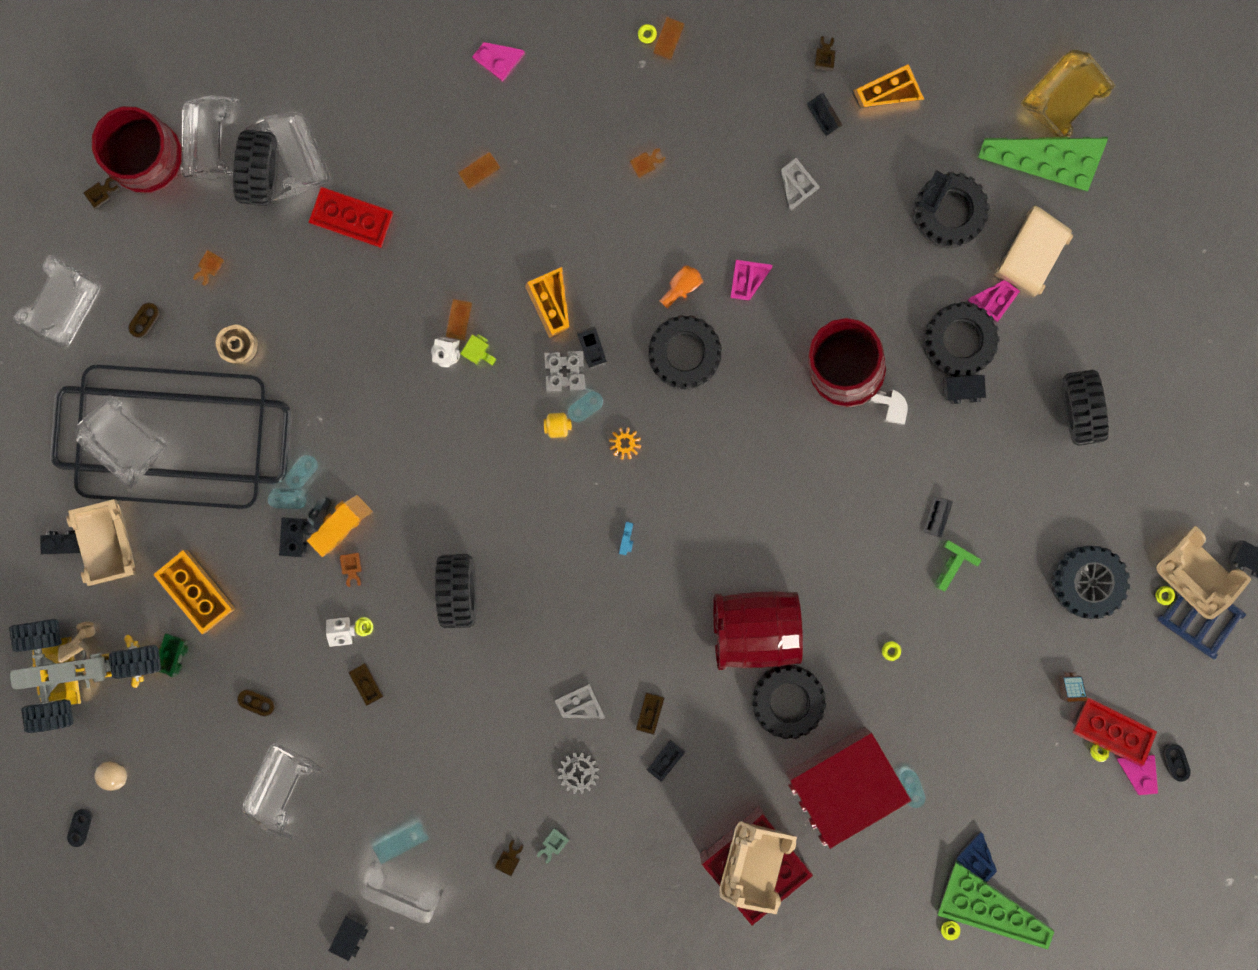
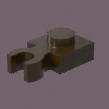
(824, 56)
(98, 194)
(508, 861)

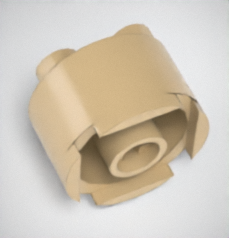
(232, 334)

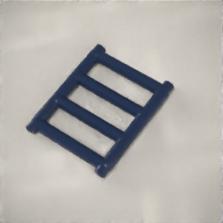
(1196, 641)

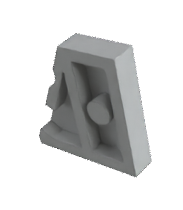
(797, 183)
(580, 704)

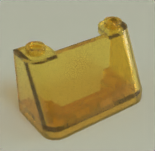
(1067, 92)

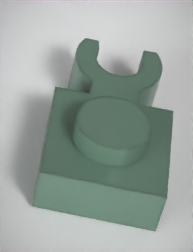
(554, 843)

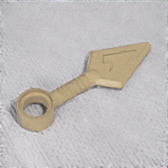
(66, 651)

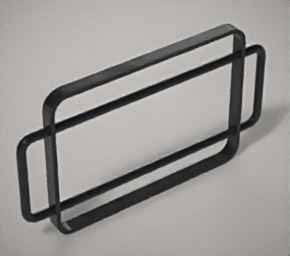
(78, 466)

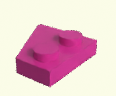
(498, 59)
(748, 278)
(995, 299)
(1142, 778)

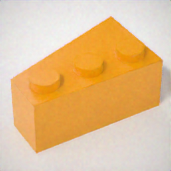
(890, 88)
(549, 301)
(339, 524)

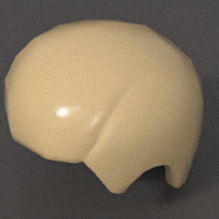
(110, 776)

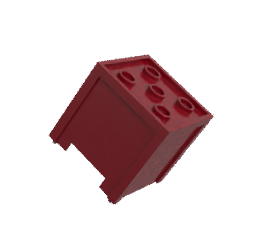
(791, 875)

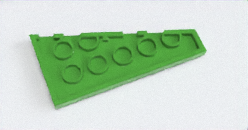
(1054, 158)
(982, 906)

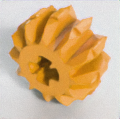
(618, 444)

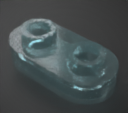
(586, 408)
(301, 471)
(287, 498)
(913, 788)

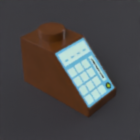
(1072, 687)

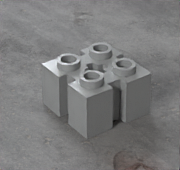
(555, 363)

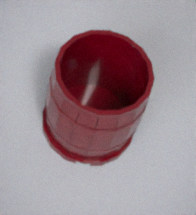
(137, 149)
(847, 362)
(758, 629)

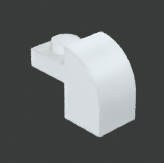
(896, 406)

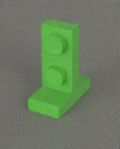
(954, 563)

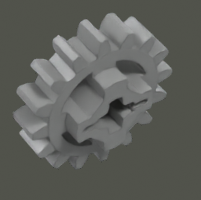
(569, 774)

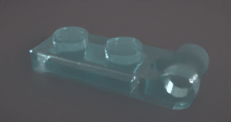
(399, 843)

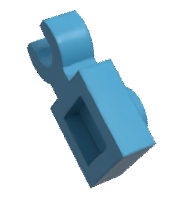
(626, 544)

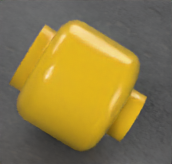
(557, 425)

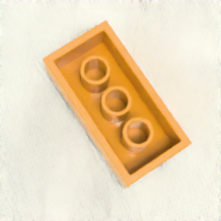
(194, 591)

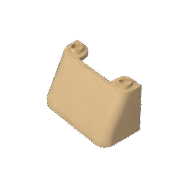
(1034, 252)
(102, 542)
(1200, 576)
(754, 867)

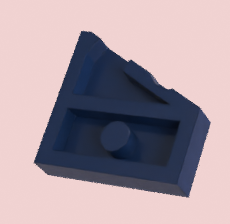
(978, 858)

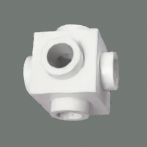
(445, 351)
(339, 631)

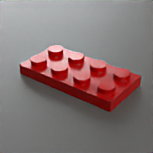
(351, 217)
(1114, 732)

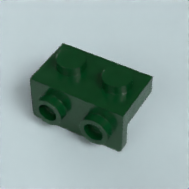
(171, 654)

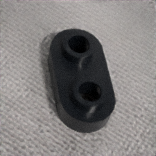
(1176, 762)
(80, 828)

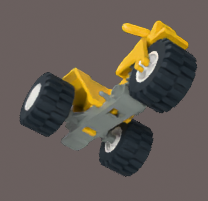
(58, 681)

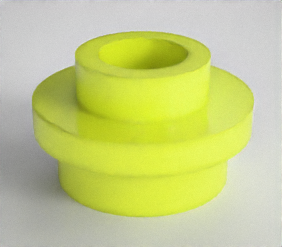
(647, 27)
(1171, 595)
(366, 630)
(897, 653)
(1104, 754)
(950, 924)

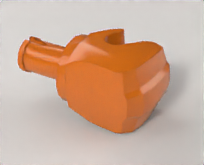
(683, 282)

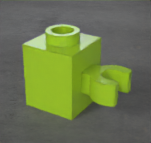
(476, 350)

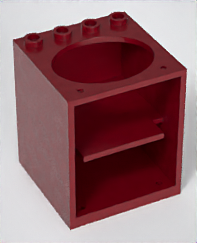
(847, 787)

